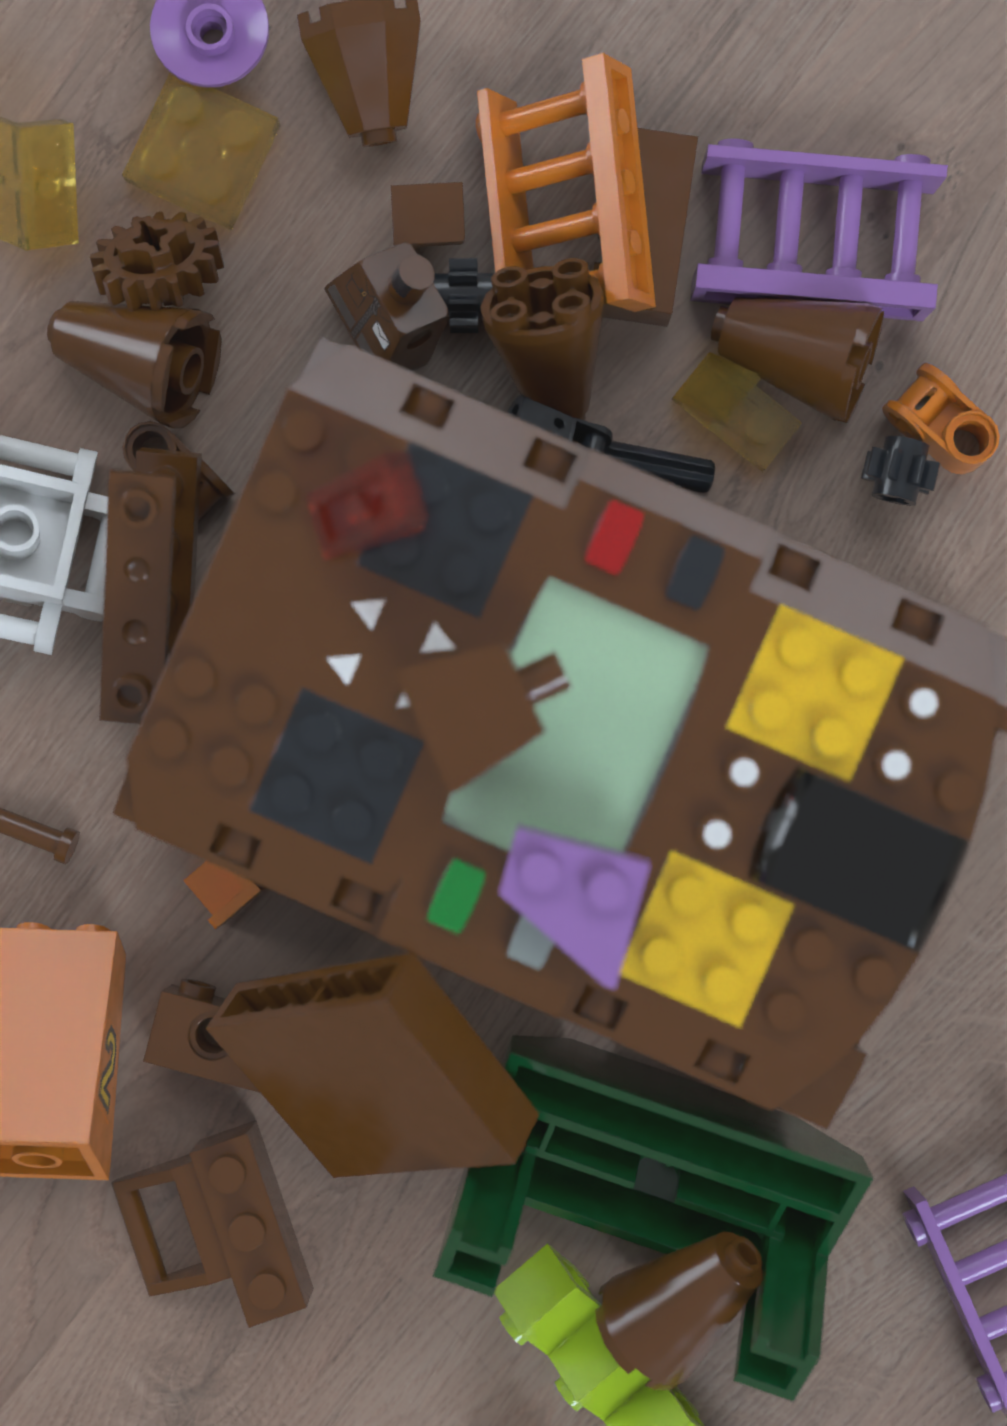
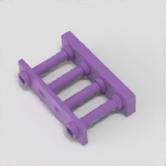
(898, 293)
(925, 1226)

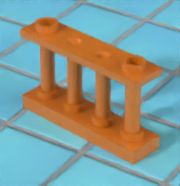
(611, 158)

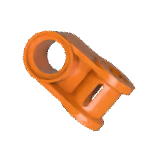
(940, 417)

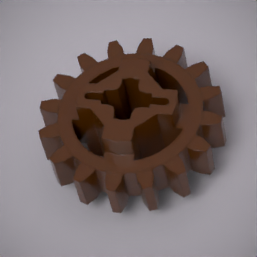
(157, 261)

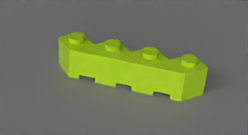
(556, 1312)

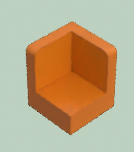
(222, 891)

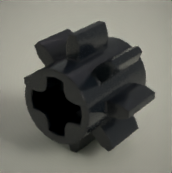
(463, 293)
(900, 470)

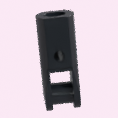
(570, 428)

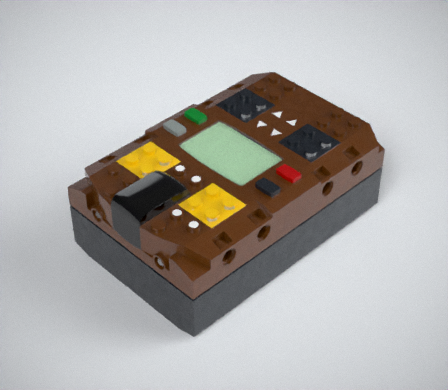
(735, 713)

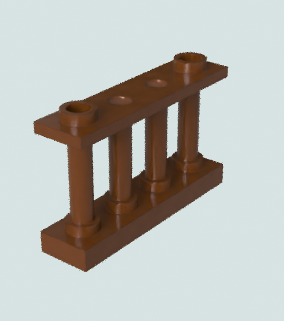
(147, 575)

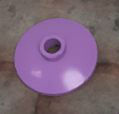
(179, 31)

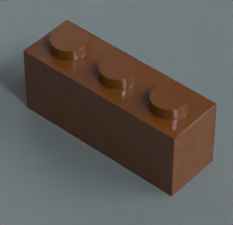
(667, 181)
(252, 1223)

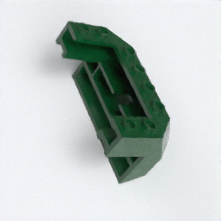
(666, 1170)

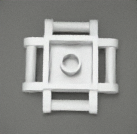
(40, 538)

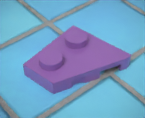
(577, 896)

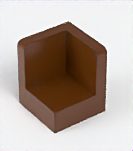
(428, 214)

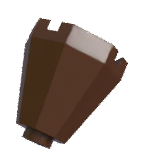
(366, 63)

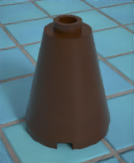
(803, 347)
(141, 356)
(677, 1307)

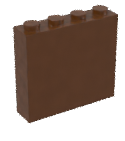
(375, 1069)

